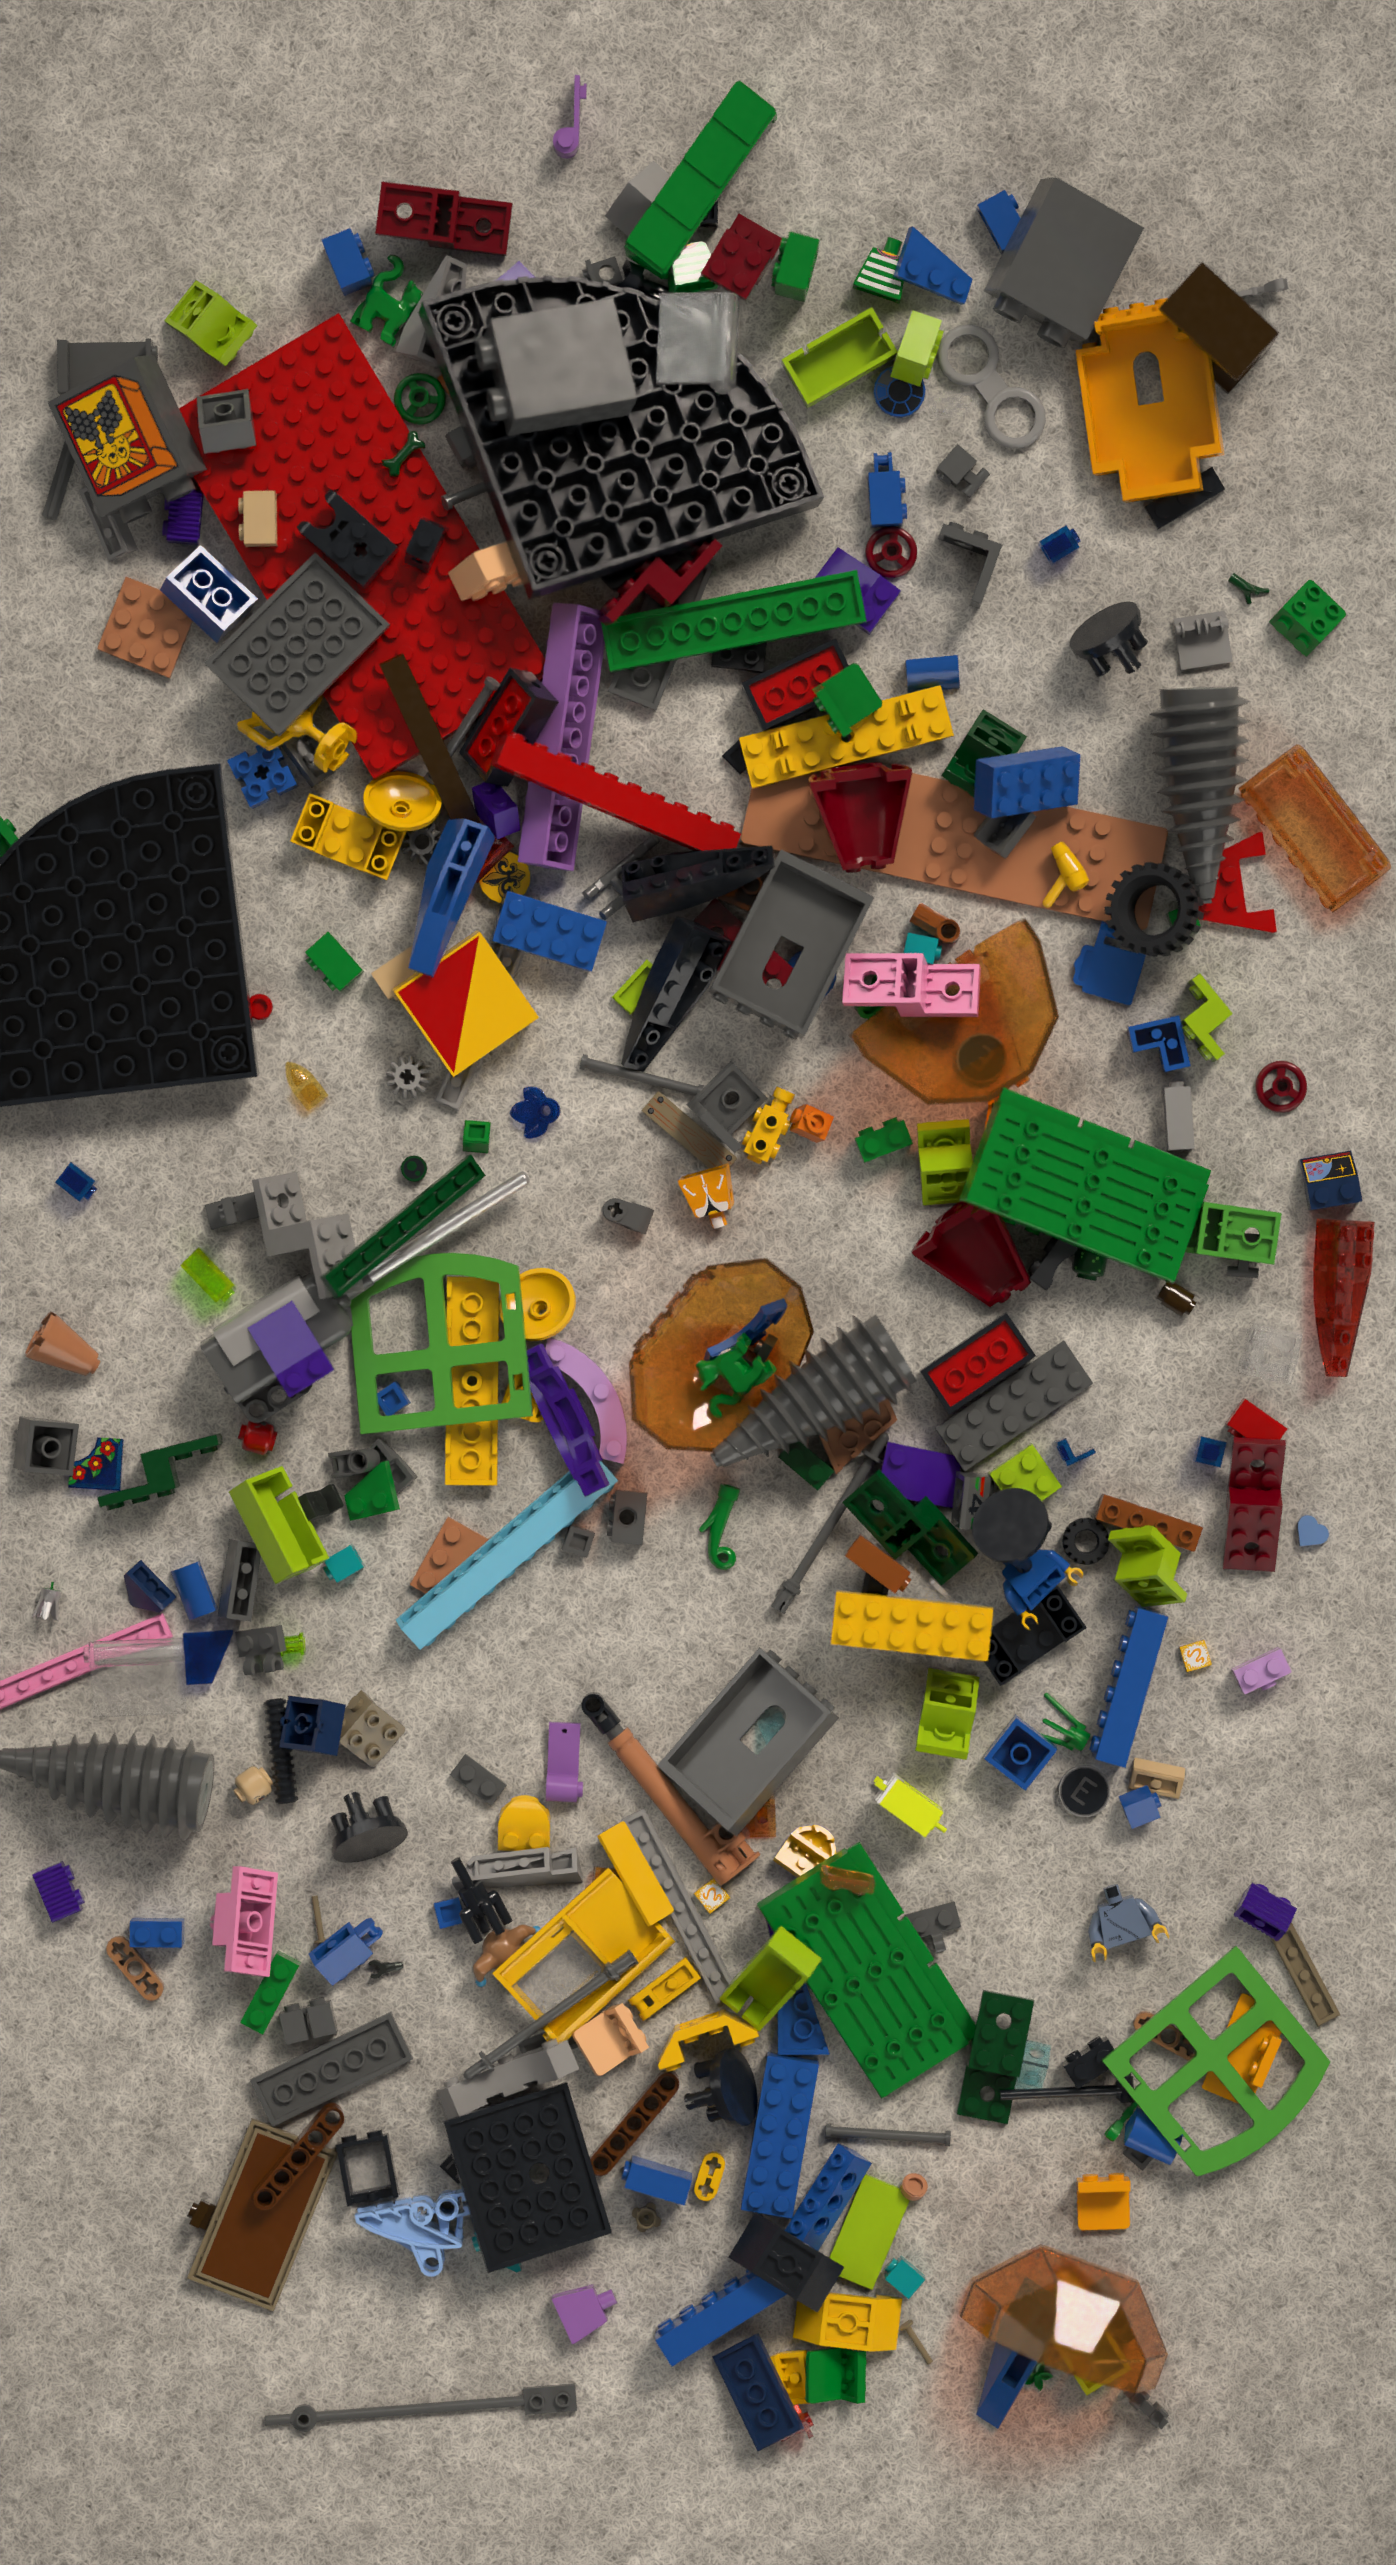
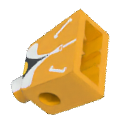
(709, 1193)

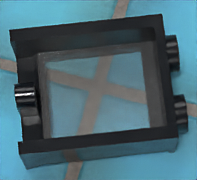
(367, 2167)

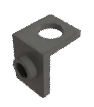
(592, 270)

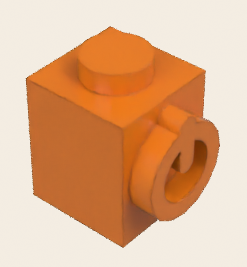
(810, 1123)

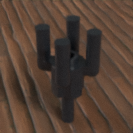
(478, 1904)

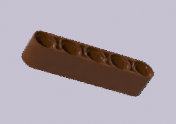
(629, 2134)
(294, 2168)

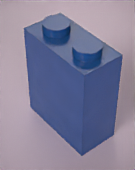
(657, 2180)

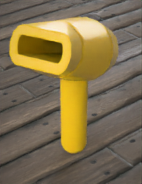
(1071, 874)

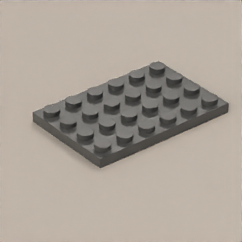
(297, 644)

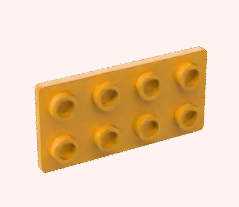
(1252, 2057)

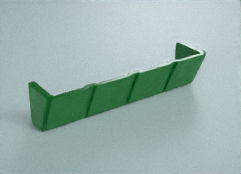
(699, 180)

